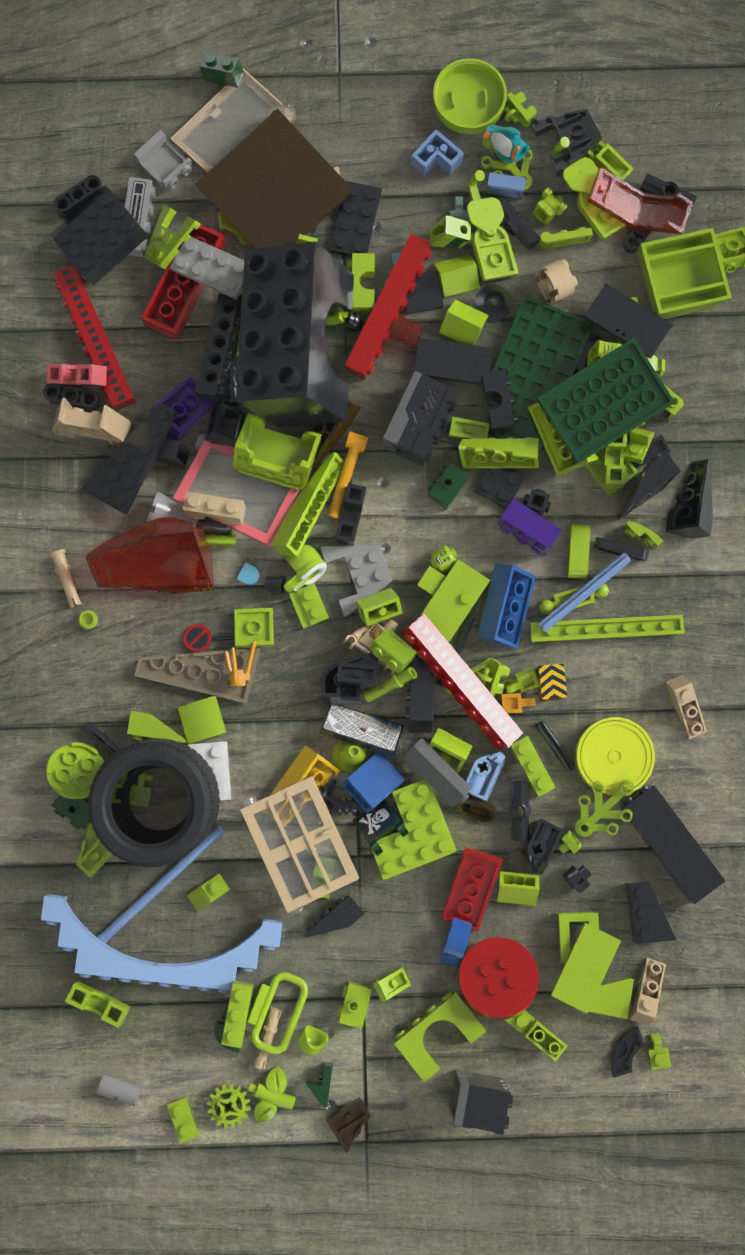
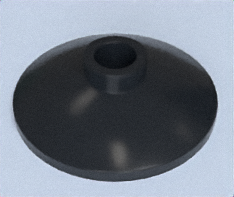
(484, 304)

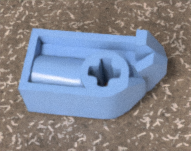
(483, 783)

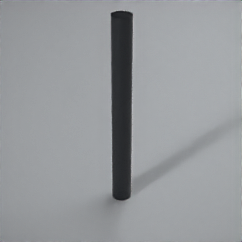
(461, 639)

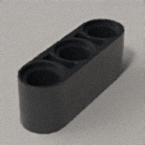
(68, 197)
(65, 391)

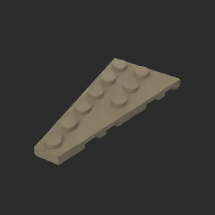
(200, 672)

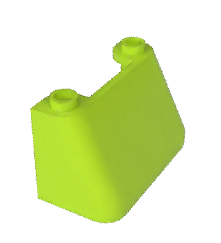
(274, 454)

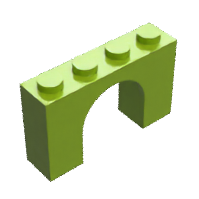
(411, 1041)

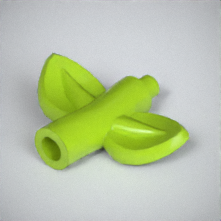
(271, 1095)

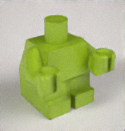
(548, 207)

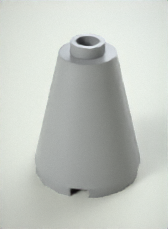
(165, 507)

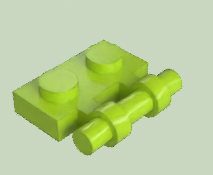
(139, 794)

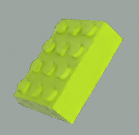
(683, 273)

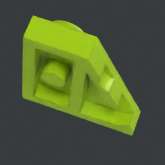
(92, 854)

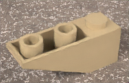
(686, 705)
(648, 993)

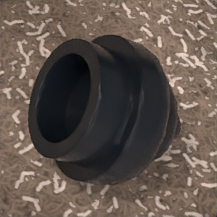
(353, 322)

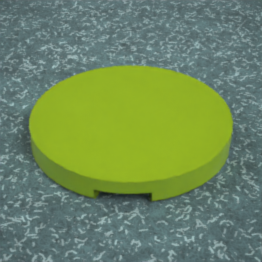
(73, 770)

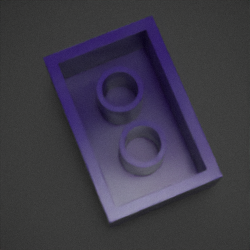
(528, 527)

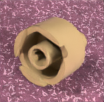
(556, 281)

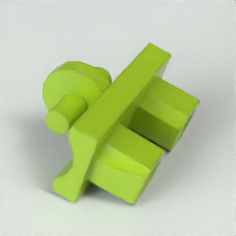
(516, 111)
(491, 677)

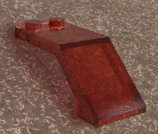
(637, 208)

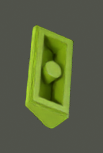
(221, 540)

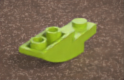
(538, 1035)

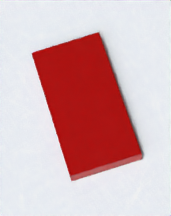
(472, 887)

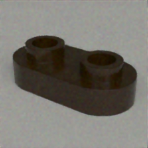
(477, 809)

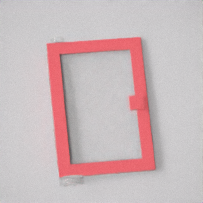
(214, 475)

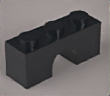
(497, 384)
(351, 514)

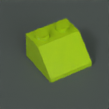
(450, 749)

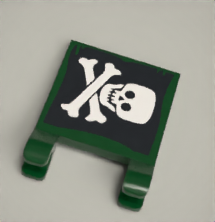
(378, 824)

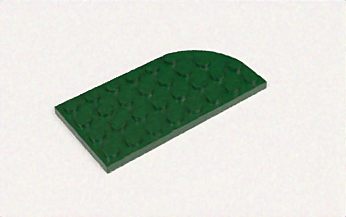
(537, 357)

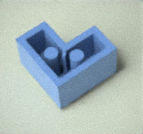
(438, 151)

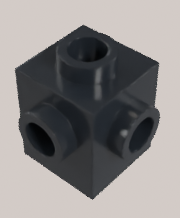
(540, 497)

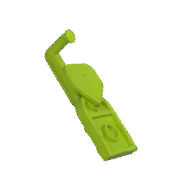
(580, 178)
(489, 240)

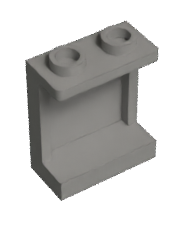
(163, 161)

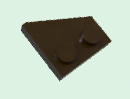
(348, 1122)

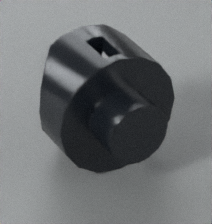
(577, 878)

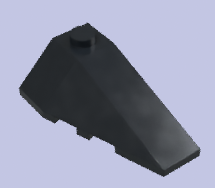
(693, 510)

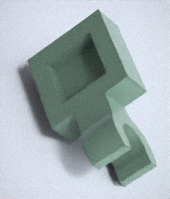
(459, 213)

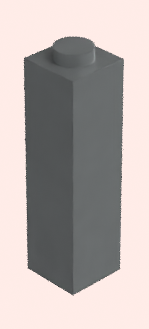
(437, 773)

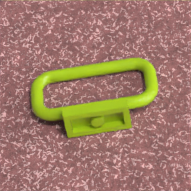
(260, 1008)

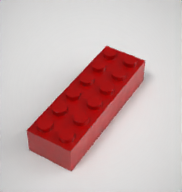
(176, 294)

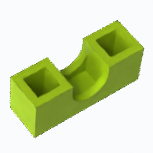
(362, 267)
(613, 464)
(532, 766)
(91, 999)
(237, 1014)

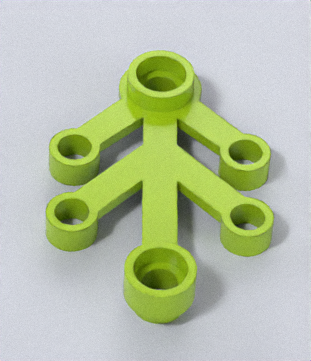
(508, 166)
(603, 810)

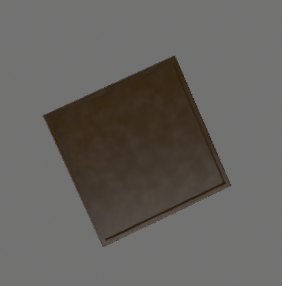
(274, 185)

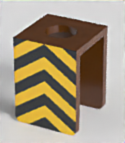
(551, 682)

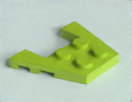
(165, 242)

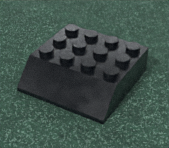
(99, 235)

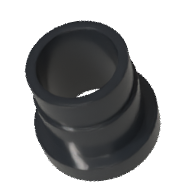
(275, 584)

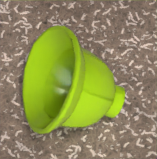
(349, 756)

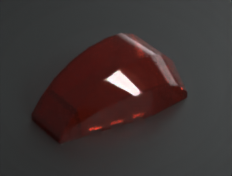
(155, 556)

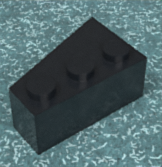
(646, 915)

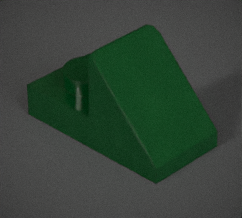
(321, 1089)

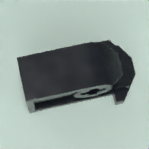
(545, 837)

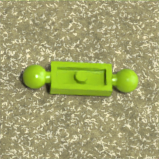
(548, 606)

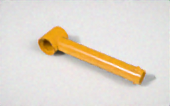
(355, 443)

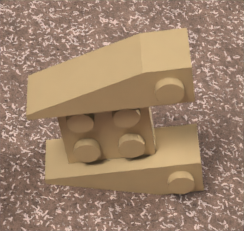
(97, 425)

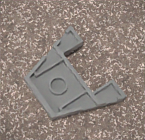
(366, 569)

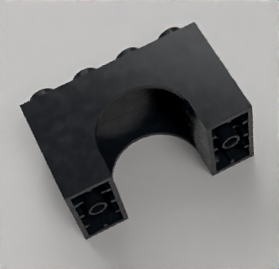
(282, 334)

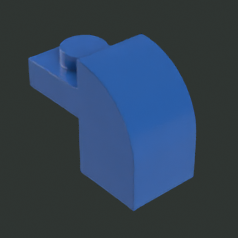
(455, 942)

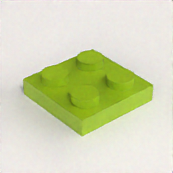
(254, 626)

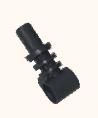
(340, 806)

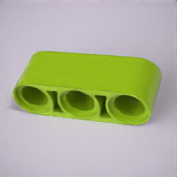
(578, 551)

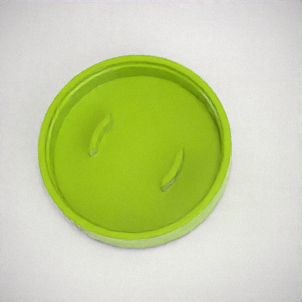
(469, 96)

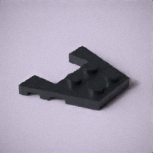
(578, 128)

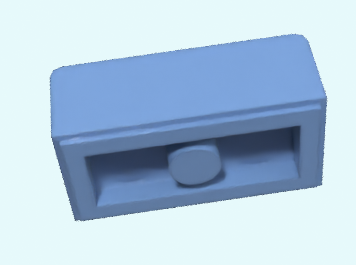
(506, 185)

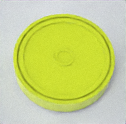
(614, 752)

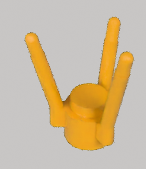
(238, 677)

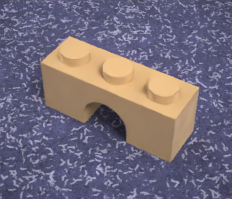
(202, 505)

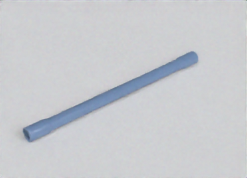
(214, 835)

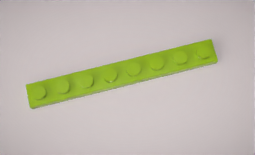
(609, 628)

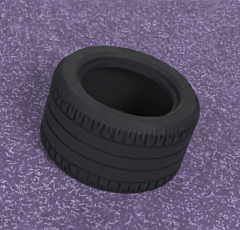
(120, 829)

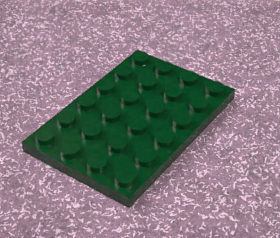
(605, 400)

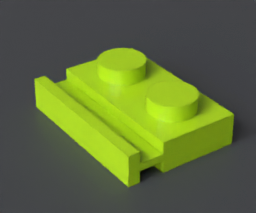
(309, 606)

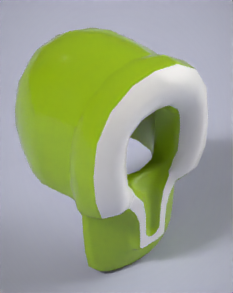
(308, 567)

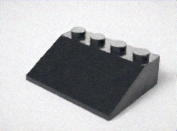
(652, 480)

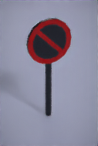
(198, 638)

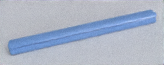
(584, 592)

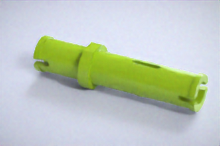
(396, 681)

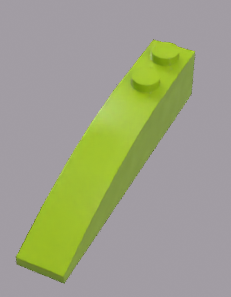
(307, 508)

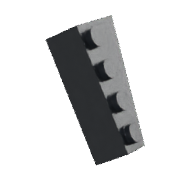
(421, 697)

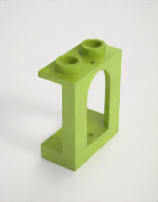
(564, 932)

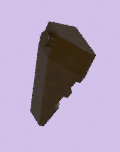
(332, 432)

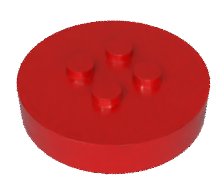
(498, 978)

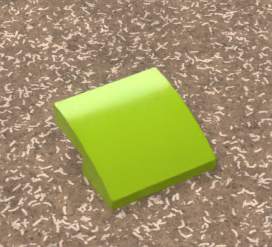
(201, 720)

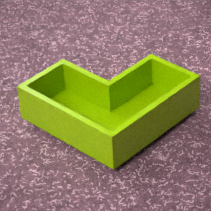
(427, 829)

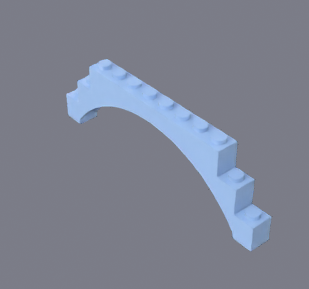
(106, 962)

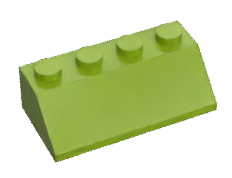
(557, 451)

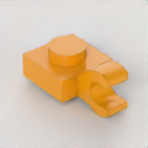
(513, 703)

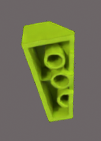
(499, 453)

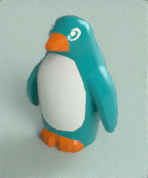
(506, 142)

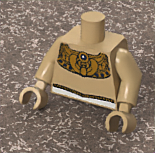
(364, 637)

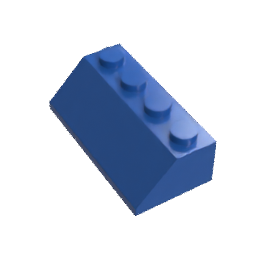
(506, 605)

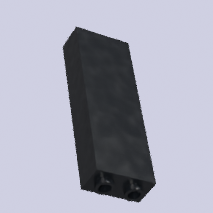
(672, 844)

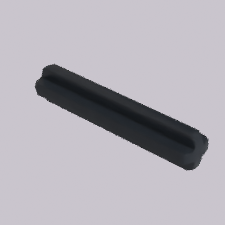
(555, 745)

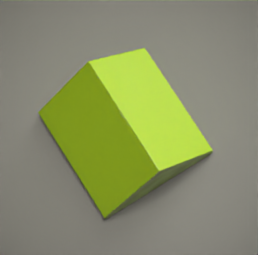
(457, 275)
(463, 323)

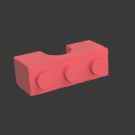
(76, 374)

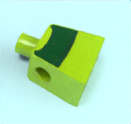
(451, 233)

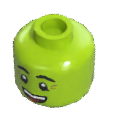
(443, 558)

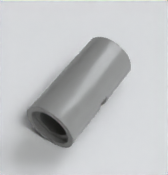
(120, 1089)

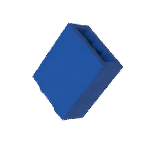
(373, 782)

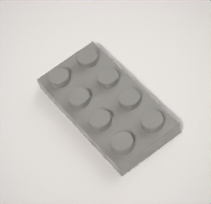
(210, 267)

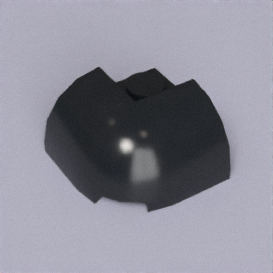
(336, 693)

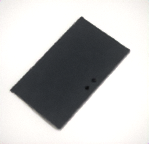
(617, 312)

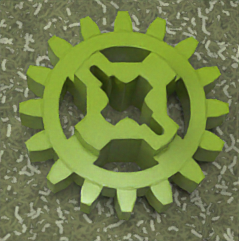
(235, 1110)

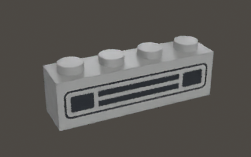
(140, 206)

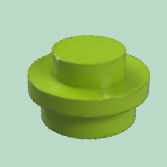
(88, 619)

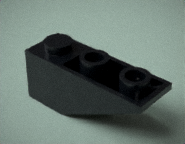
(341, 917)

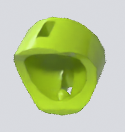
(312, 1040)

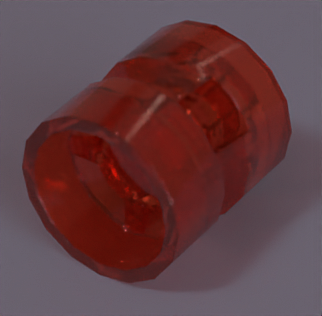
(405, 331)

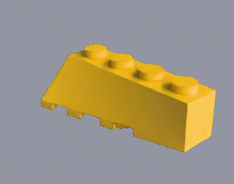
(305, 765)

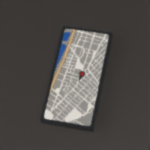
(362, 729)

